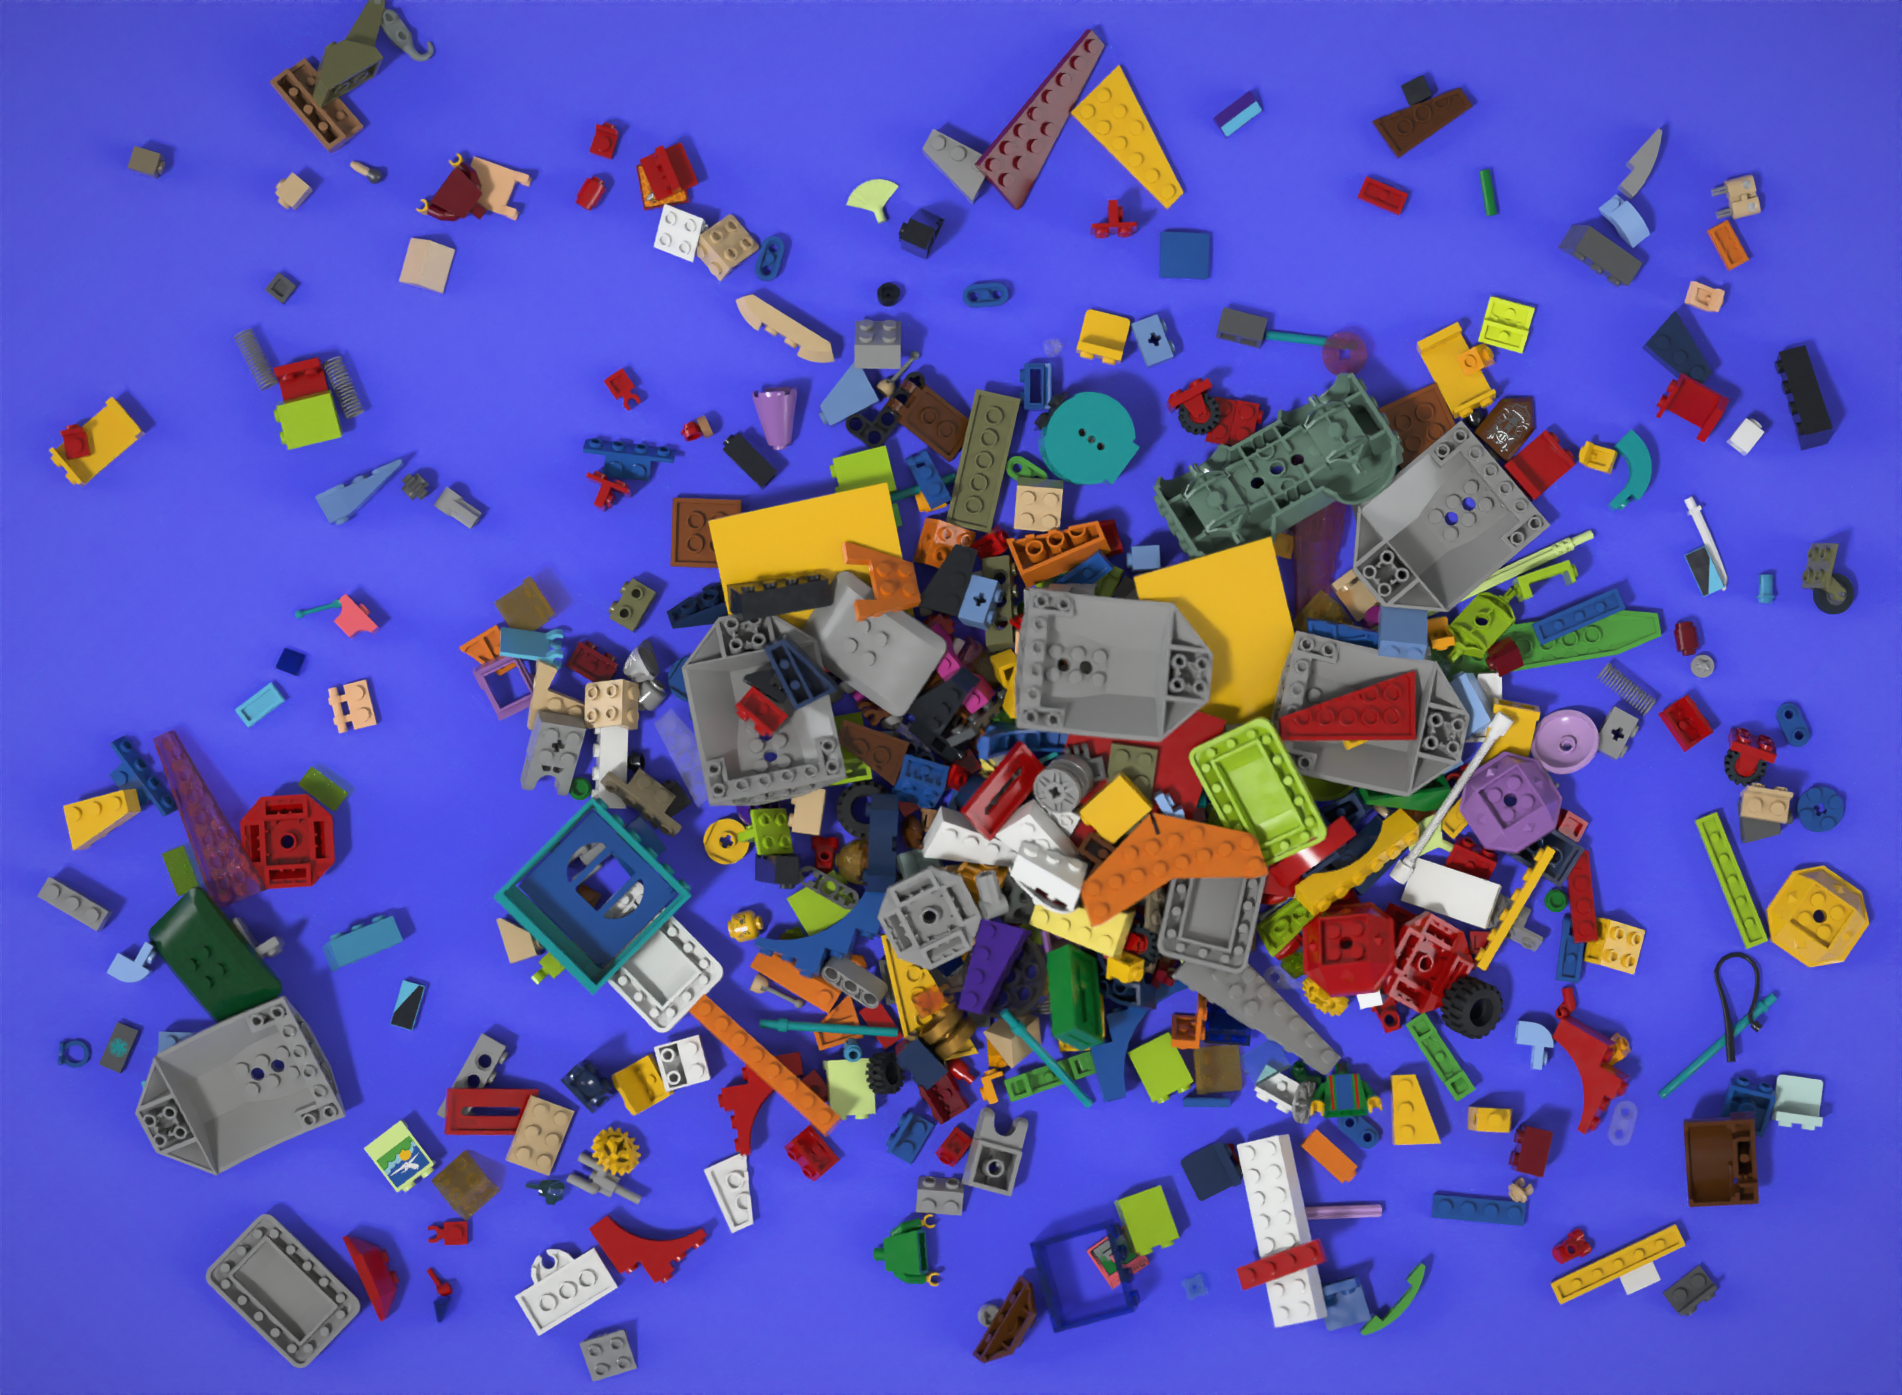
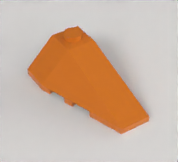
(815, 990)

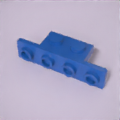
(628, 460)
(135, 774)

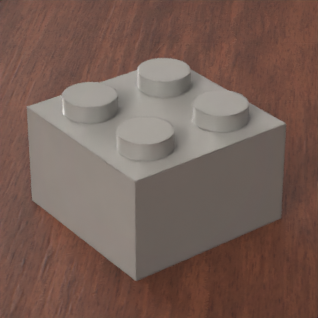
(877, 344)

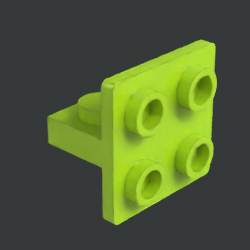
(769, 832)

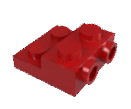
(1235, 421)

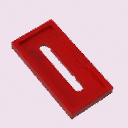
(1011, 799)
(484, 1097)

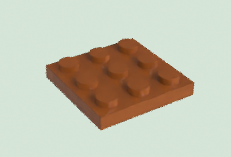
(1418, 420)
(691, 532)

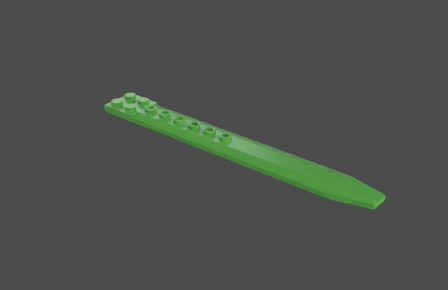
(1600, 639)

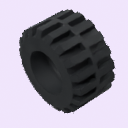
(845, 804)
(1458, 1004)

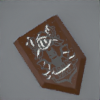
(1507, 426)

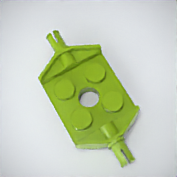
(1477, 639)

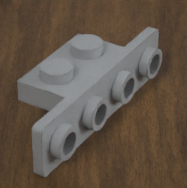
(1517, 931)

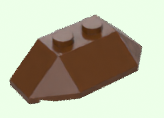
(1009, 1324)

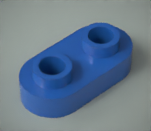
(769, 259)
(985, 296)
(1792, 725)
(1357, 1131)

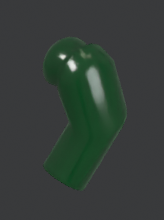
(1301, 1074)

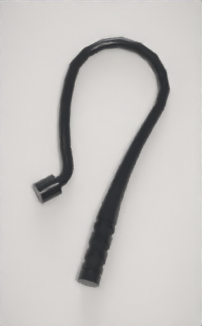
(1755, 1025)

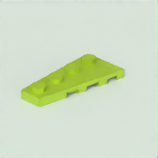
(1283, 926)

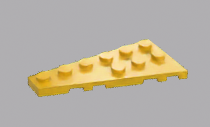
(1122, 129)
(908, 981)

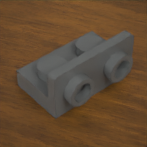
(1690, 1291)

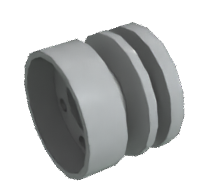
(1063, 783)

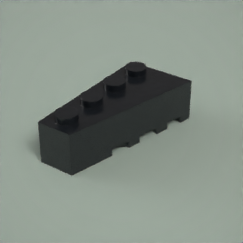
(1803, 397)
(778, 596)

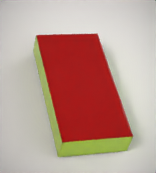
(880, 1018)

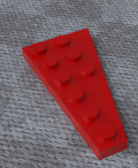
(1369, 713)

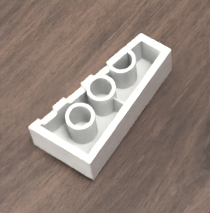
(1034, 826)
(958, 840)

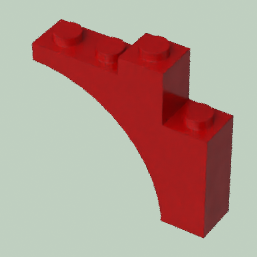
(1599, 1079)
(748, 1099)
(655, 1255)

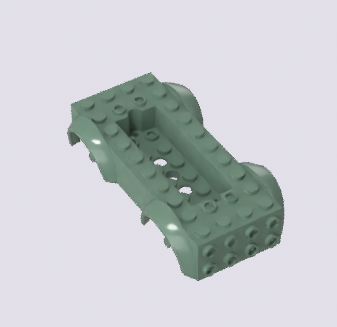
(1346, 460)

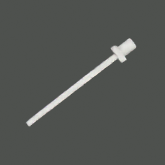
(1694, 511)

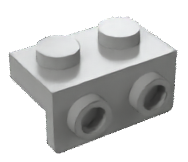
(939, 1195)

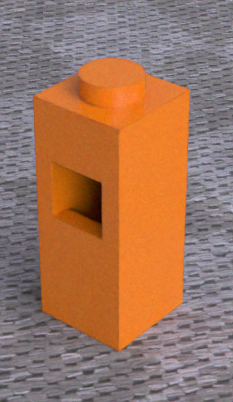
(1329, 1156)

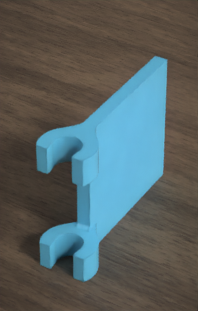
(531, 645)

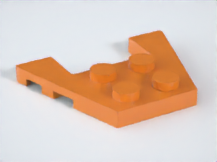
(891, 579)

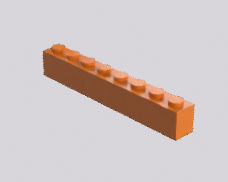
(765, 1065)

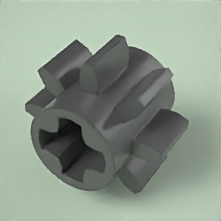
(415, 486)

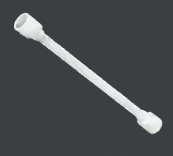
(1499, 726)

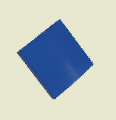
(1184, 255)
(648, 838)

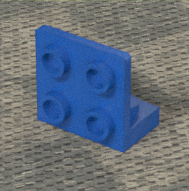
(920, 781)
(909, 1137)
(1345, 1303)

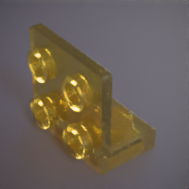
(525, 607)
(1322, 608)
(1217, 1069)
(465, 1185)

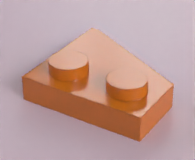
(486, 647)
(842, 1014)

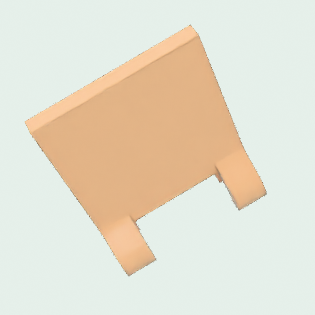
(497, 186)

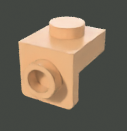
(1704, 297)

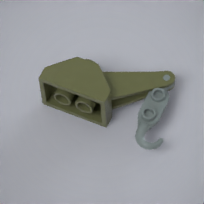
(356, 57)

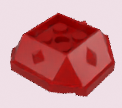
(313, 836)
(1427, 962)
(1356, 969)

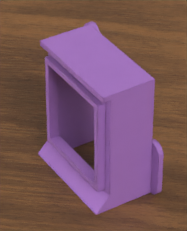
(495, 664)

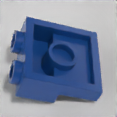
(1748, 1097)

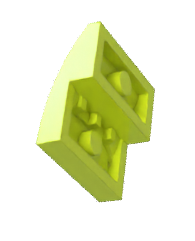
(1506, 324)

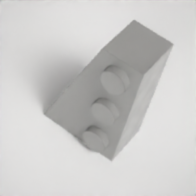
(956, 163)

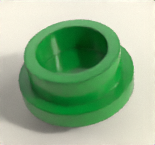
(580, 788)
(1555, 900)

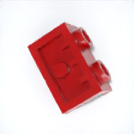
(1471, 858)
(811, 1153)

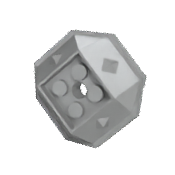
(934, 940)

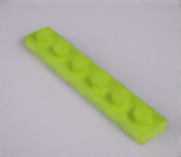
(1731, 880)

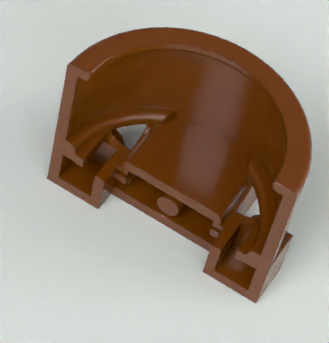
(1716, 1150)

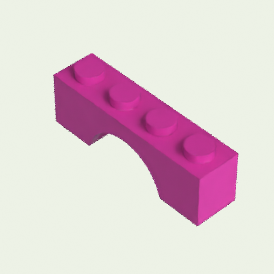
(950, 663)

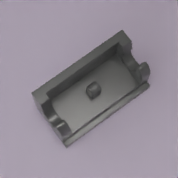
(1241, 327)

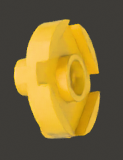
(714, 847)

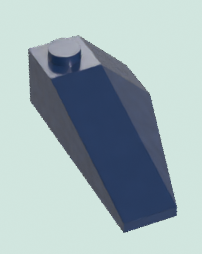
(699, 610)

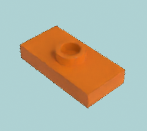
(1727, 245)

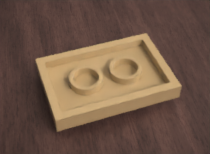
(539, 1135)

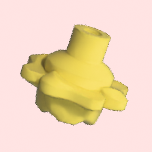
(987, 766)

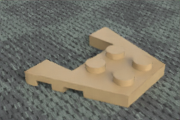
(548, 699)

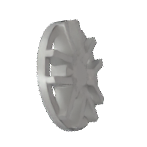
(1305, 1092)

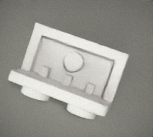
(1278, 1089)

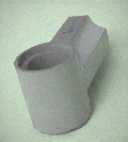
(454, 506)
(992, 900)

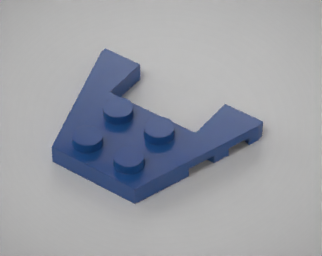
(1343, 632)

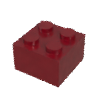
(1531, 1150)

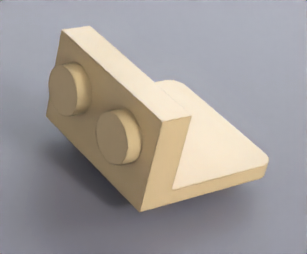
(725, 246)
(611, 704)

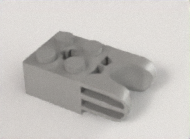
(553, 750)
(1001, 1150)

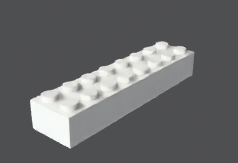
(1281, 1225)

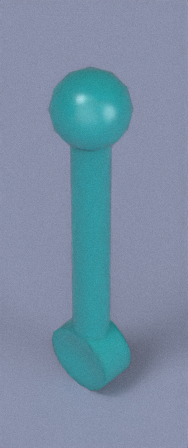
(336, 604)

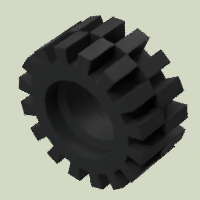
(884, 1073)

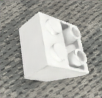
(682, 1063)

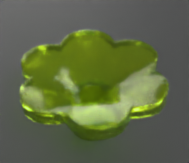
(792, 934)

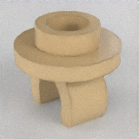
(1518, 1193)

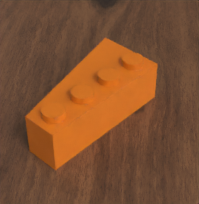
(1056, 551)

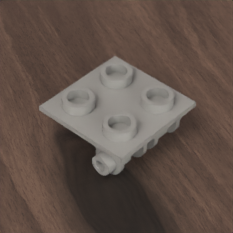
(608, 1355)

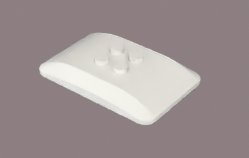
(665, 972)

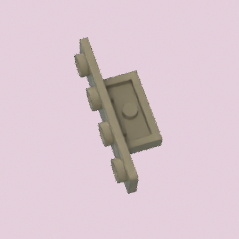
(646, 797)

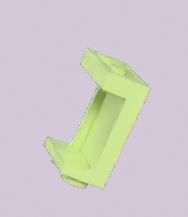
(848, 1088)

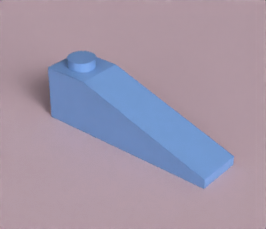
(344, 500)

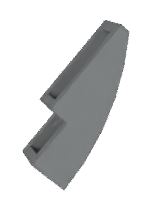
(1641, 165)

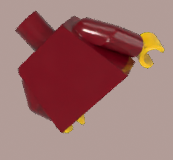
(456, 195)

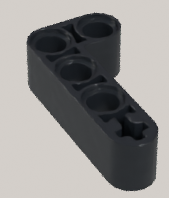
(877, 425)

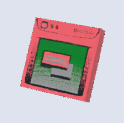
(1104, 1260)

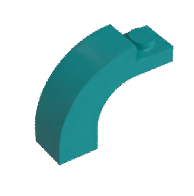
(1639, 463)

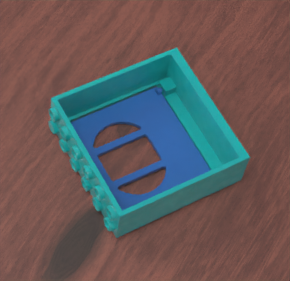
(589, 929)

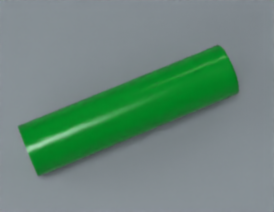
(1488, 193)

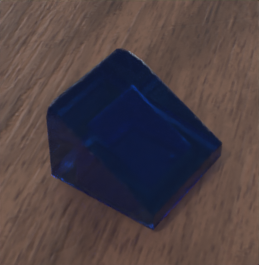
(291, 662)
(441, 1307)

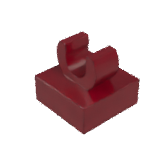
(1163, 973)

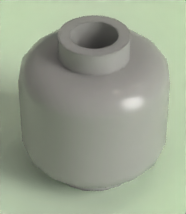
(651, 694)

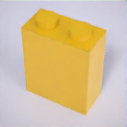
(1115, 808)

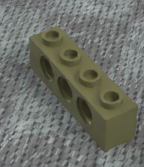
(995, 569)

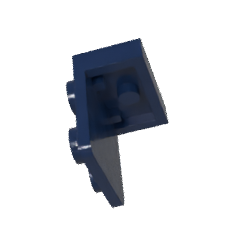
(1211, 1170)

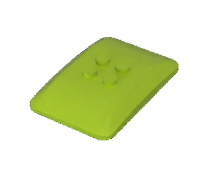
(1259, 789)

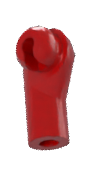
(1568, 1006)

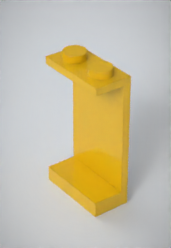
(1459, 391)
(108, 437)
(1520, 734)

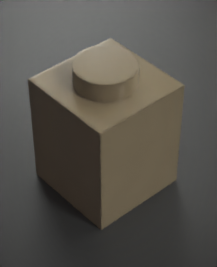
(146, 162)

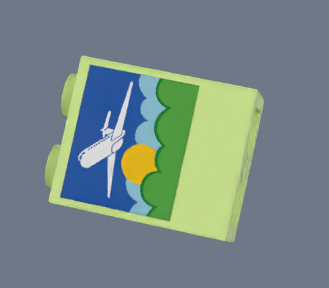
(400, 1157)

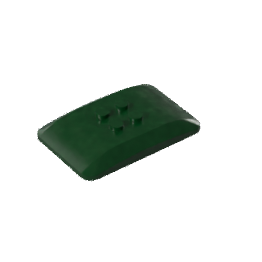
(212, 957)

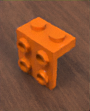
(1187, 1029)

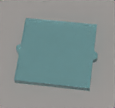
(1264, 1061)

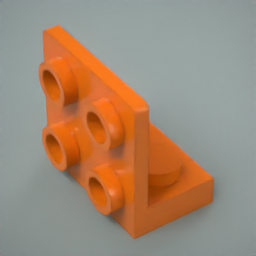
(938, 540)

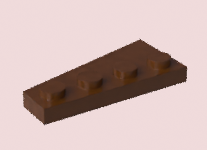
(1415, 124)

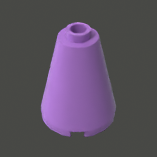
(776, 414)

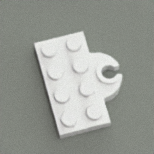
(564, 1288)

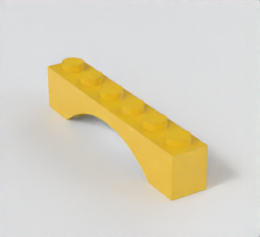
(1322, 889)

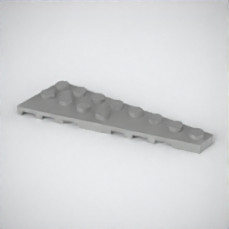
(1261, 1008)

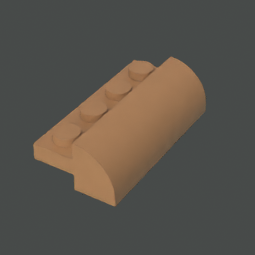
(330, 124)

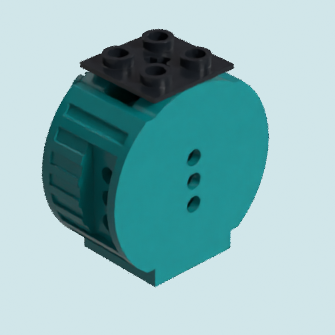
(1086, 438)

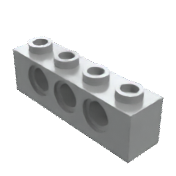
(484, 1045)

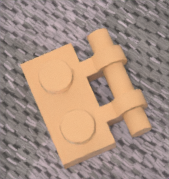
(359, 704)

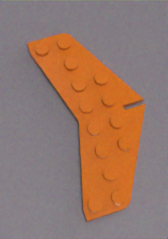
(1177, 852)

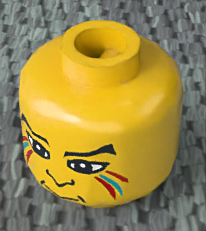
(745, 926)

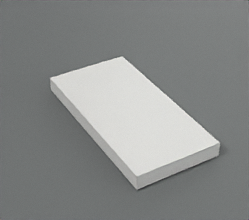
(1451, 893)

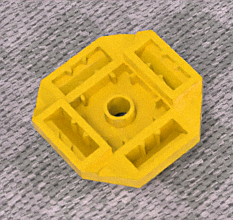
(1793, 923)

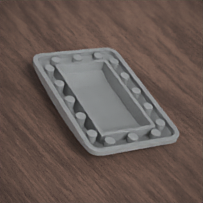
(879, 657)
(1211, 921)
(283, 1290)

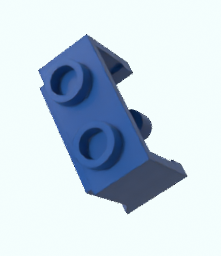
(1046, 386)

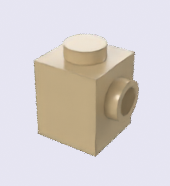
(292, 192)

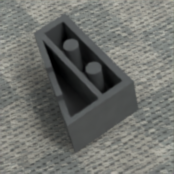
(1600, 254)

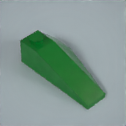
(1424, 799)

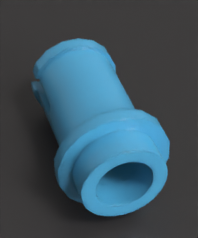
(1765, 589)
(852, 1050)

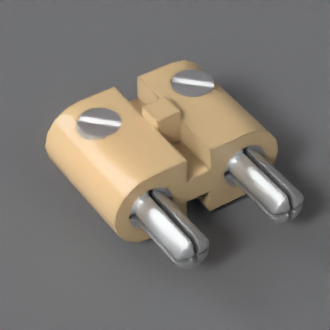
(1741, 197)

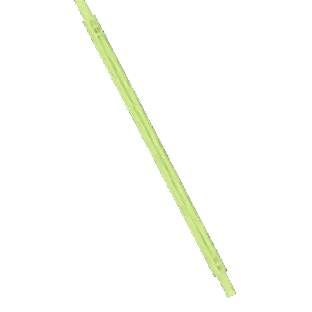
(1526, 564)

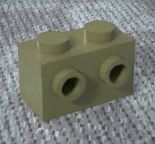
(632, 604)

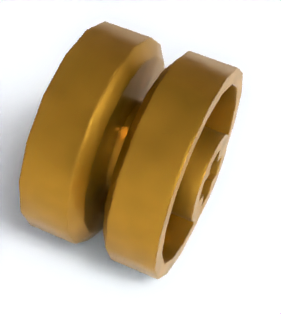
(947, 1031)

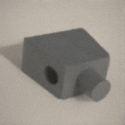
(1755, 829)

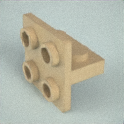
(1765, 803)

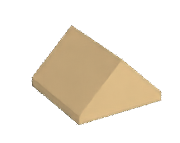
(427, 265)
(1010, 1046)

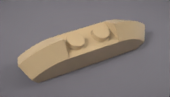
(760, 313)

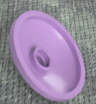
(1560, 731)

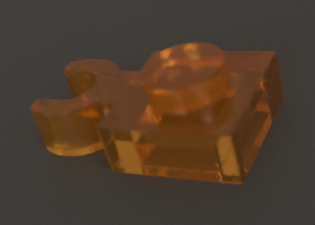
(929, 1002)

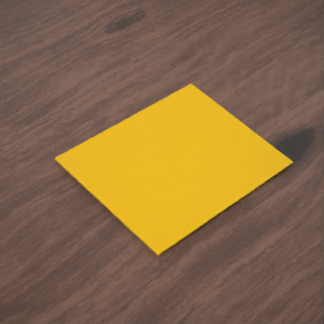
(805, 539)
(1240, 615)

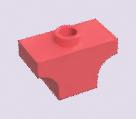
(354, 618)

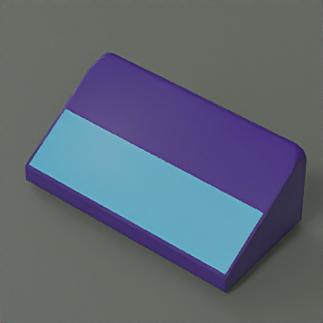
(1237, 114)

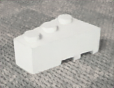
(1050, 872)

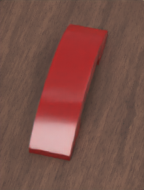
(1300, 862)

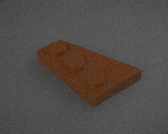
(875, 749)

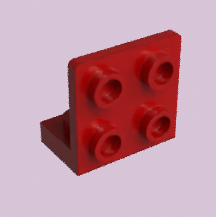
(301, 378)

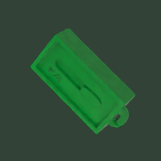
(1074, 997)

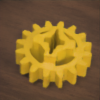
(1322, 1000)
(615, 1151)

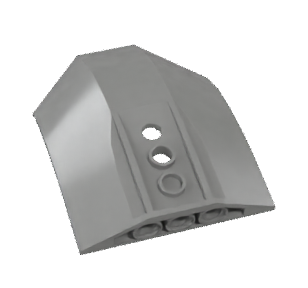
(1409, 550)
(1143, 658)
(1330, 668)
(730, 747)
(212, 1110)

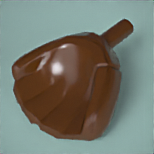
(911, 832)

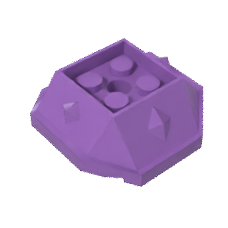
(1517, 826)

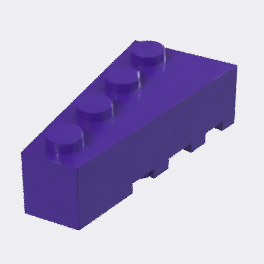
(990, 964)

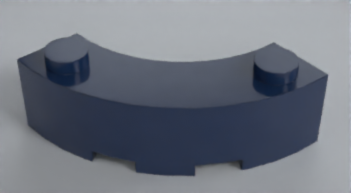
(882, 842)
(1127, 994)

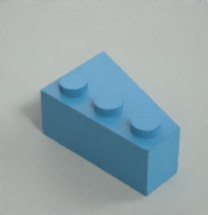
(361, 942)

